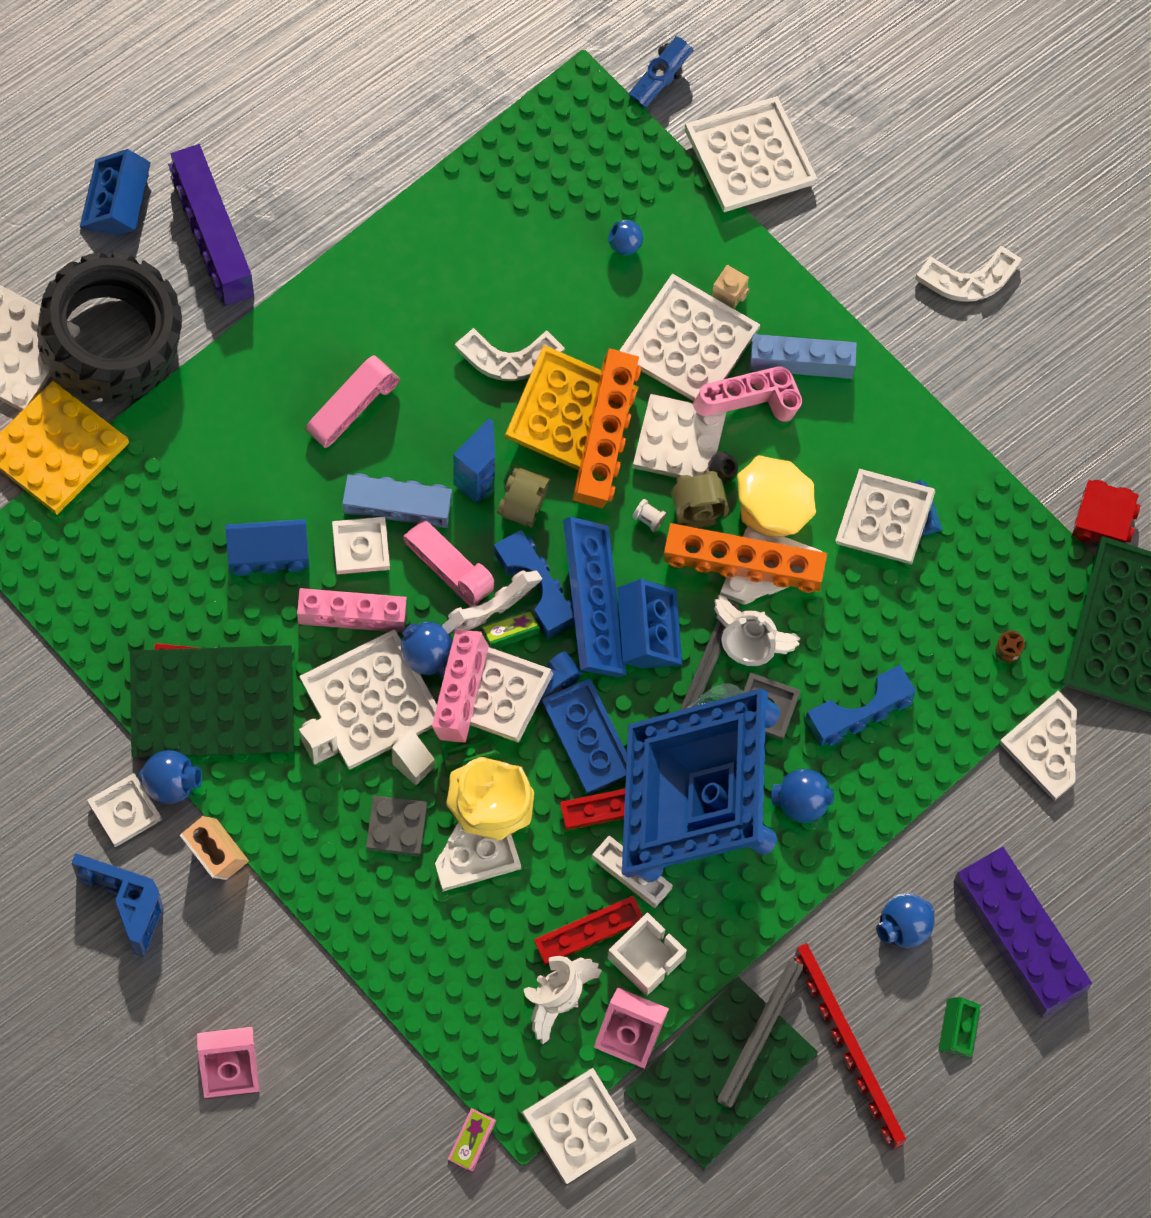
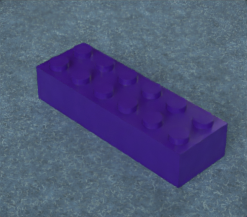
(211, 225)
(1022, 932)

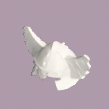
(751, 635)
(558, 991)

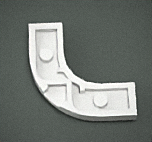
(969, 286)
(501, 364)
(504, 599)

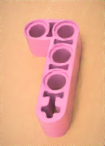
(351, 399)
(715, 399)
(466, 580)

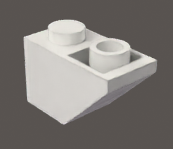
(412, 757)

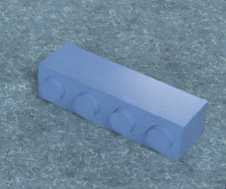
(803, 355)
(397, 500)

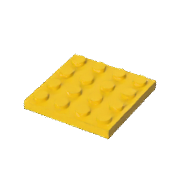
(558, 408)
(57, 447)

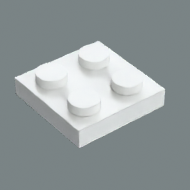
(361, 545)
(124, 810)

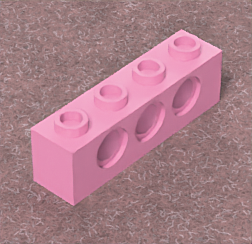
(351, 610)
(460, 686)

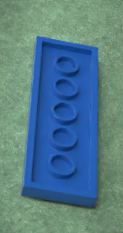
(594, 597)

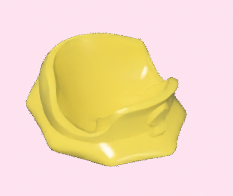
(775, 497)
(490, 798)

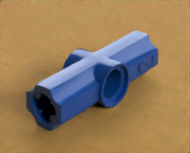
(671, 60)

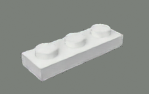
(610, 858)

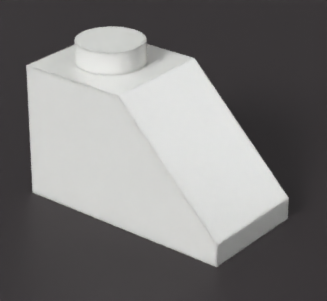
(318, 740)

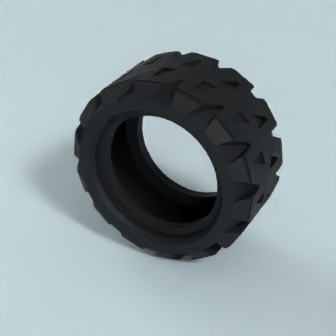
(116, 278)

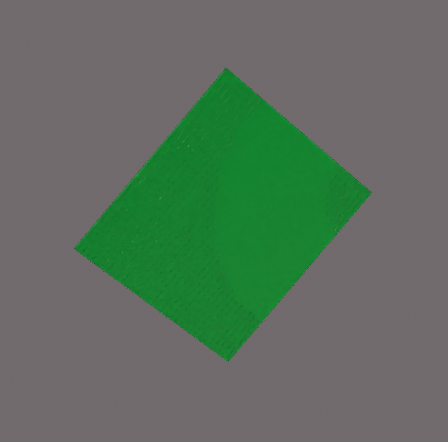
(516, 247)

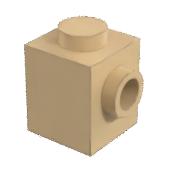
(731, 287)

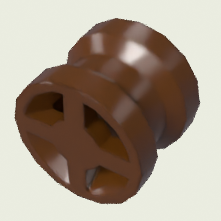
(1013, 641)

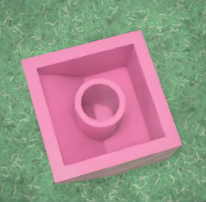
(630, 1027)
(228, 1062)

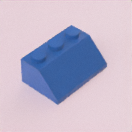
(115, 193)
(476, 464)
(267, 547)
(649, 625)

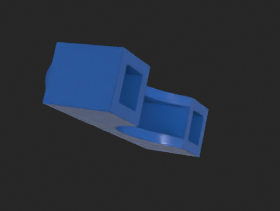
(517, 555)
(832, 722)

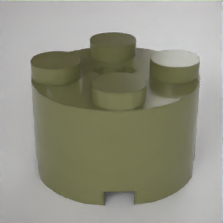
(523, 497)
(699, 500)

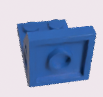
(136, 897)

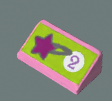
(472, 1140)

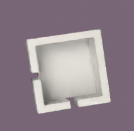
(643, 955)

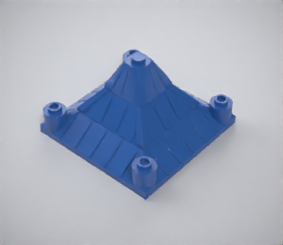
(696, 784)

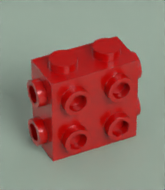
(1106, 513)

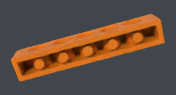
(587, 488)
(757, 551)

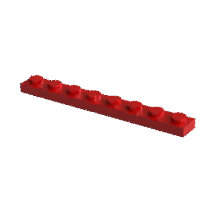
(853, 1054)

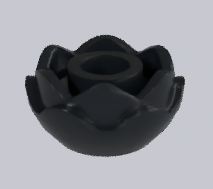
(730, 465)

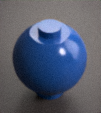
(426, 648)
(169, 777)
(803, 795)
(906, 921)

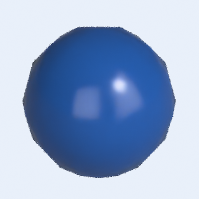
(625, 237)

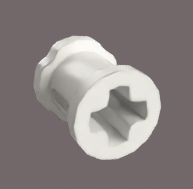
(649, 515)

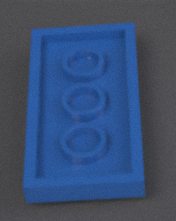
(587, 736)

